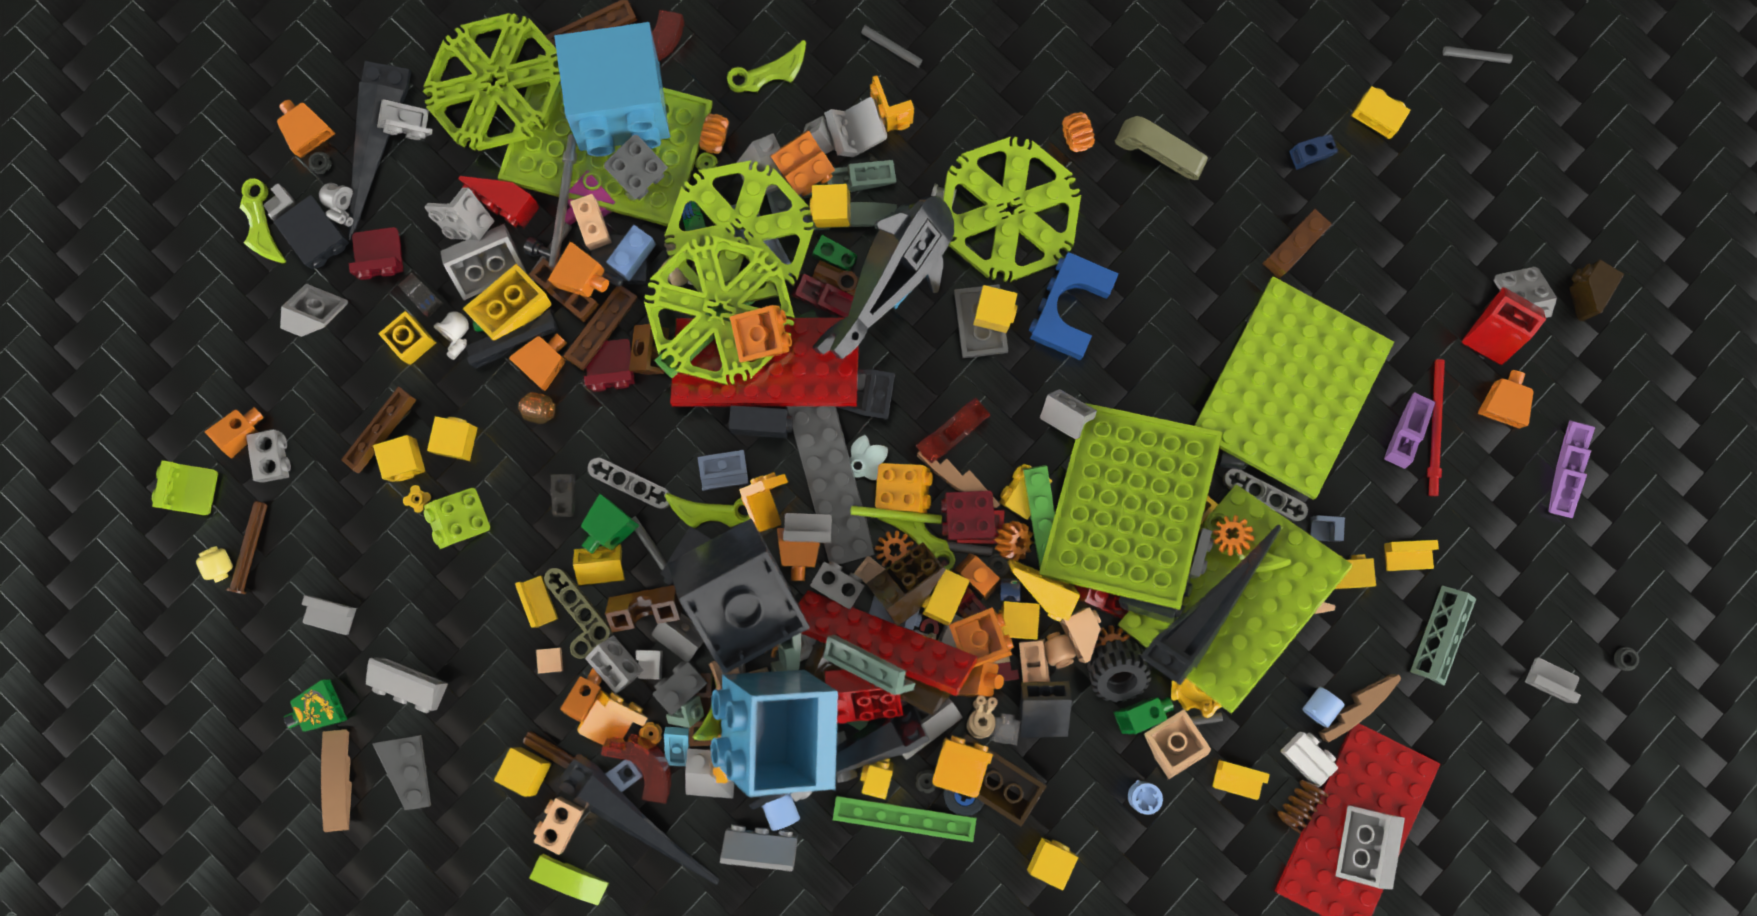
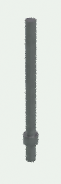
(569, 159)

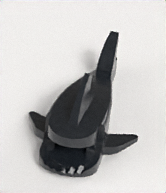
(897, 261)

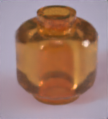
(537, 408)

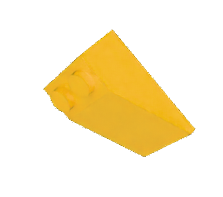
(508, 303)
(1053, 595)

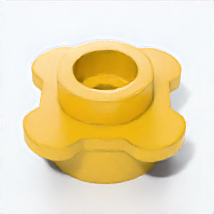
(424, 498)

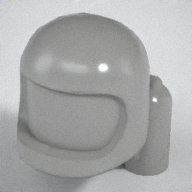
(337, 200)

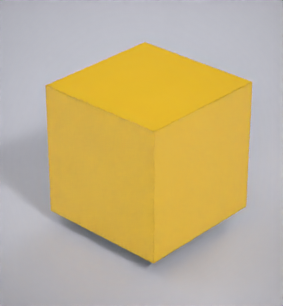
(831, 205)
(995, 309)
(407, 338)
(452, 438)
(399, 458)
(1020, 619)
(522, 771)
(1052, 863)

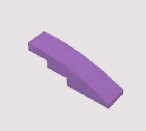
(1570, 469)

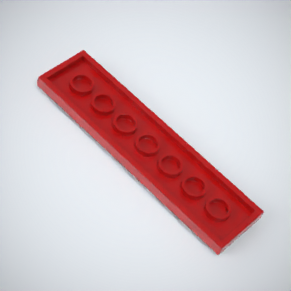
(913, 652)

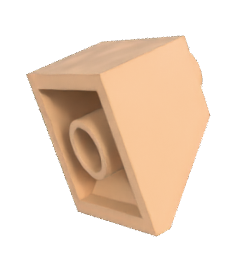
(1083, 632)
(1177, 744)

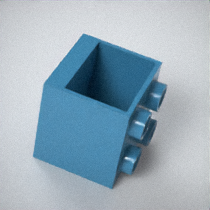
(612, 87)
(776, 732)

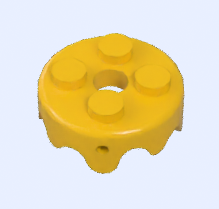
(1193, 697)

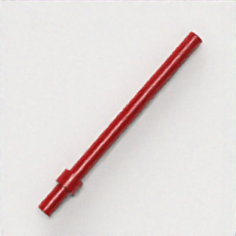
(1434, 472)

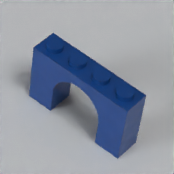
(1073, 273)

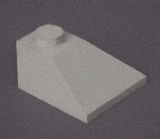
(760, 151)
(310, 310)
(700, 775)

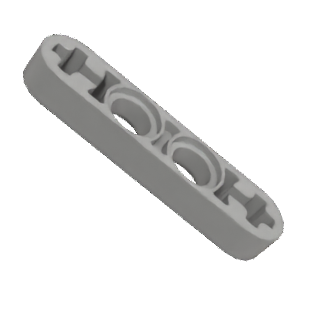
(628, 485)
(1266, 491)

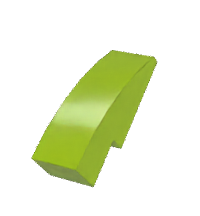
(568, 879)

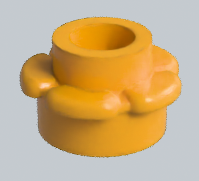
(656, 729)

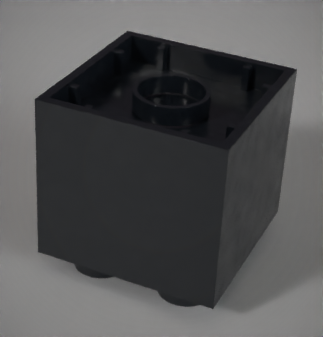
(737, 596)

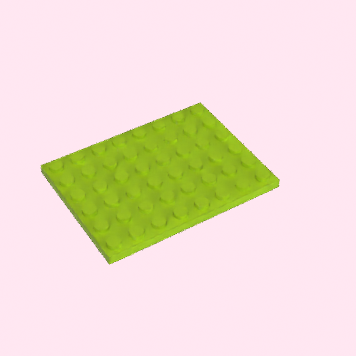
(539, 163)
(1294, 387)
(1132, 506)
(1269, 608)

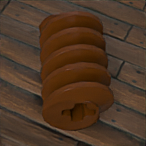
(1301, 805)

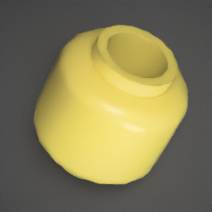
(214, 564)

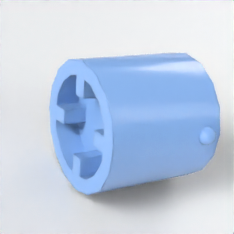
(1323, 707)
(1145, 797)
(781, 812)

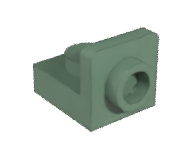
(688, 714)

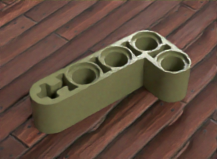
(1161, 145)
(575, 610)

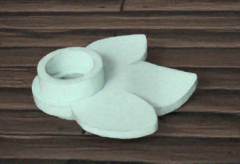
(869, 456)

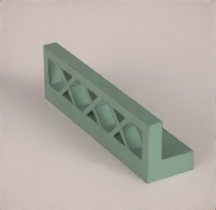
(1451, 638)
(867, 665)

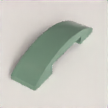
(863, 214)

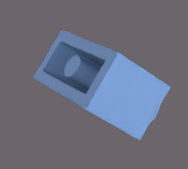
(631, 253)

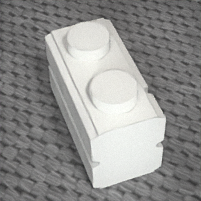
(1309, 758)

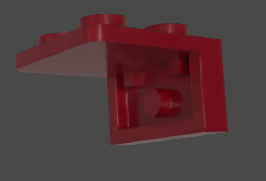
(376, 253)
(610, 367)
(968, 515)

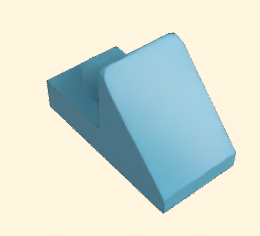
(676, 745)

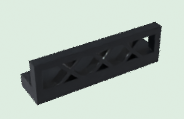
(487, 350)

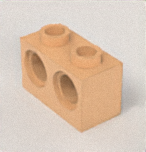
(591, 222)
(1034, 661)
(563, 827)

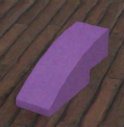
(1410, 431)

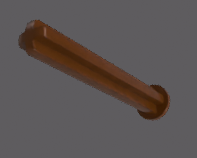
(248, 548)
(548, 749)

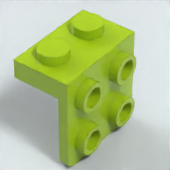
(184, 488)
(456, 517)

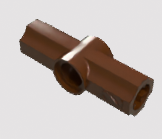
(834, 276)

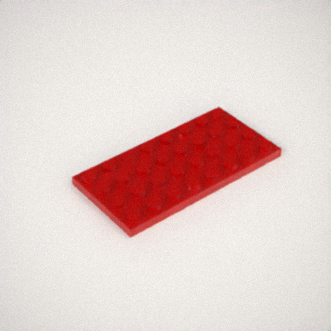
(787, 379)
(1372, 776)

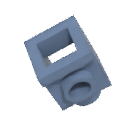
(619, 778)

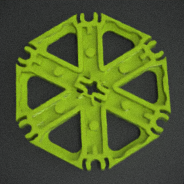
(479, 87)
(746, 211)
(1025, 223)
(696, 304)

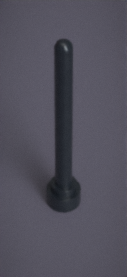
(535, 247)

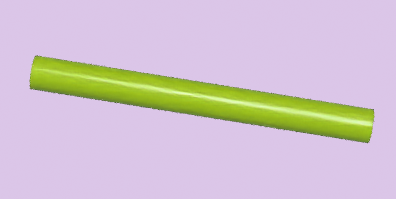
(897, 515)

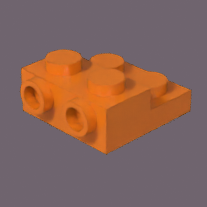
(803, 164)
(760, 333)
(983, 636)

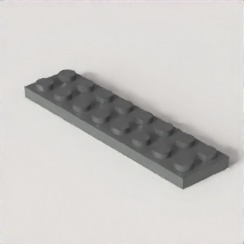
(831, 480)

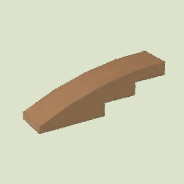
(951, 476)
(1365, 703)
(335, 780)

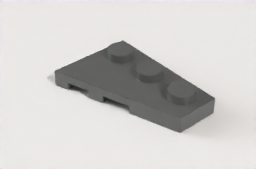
(406, 769)

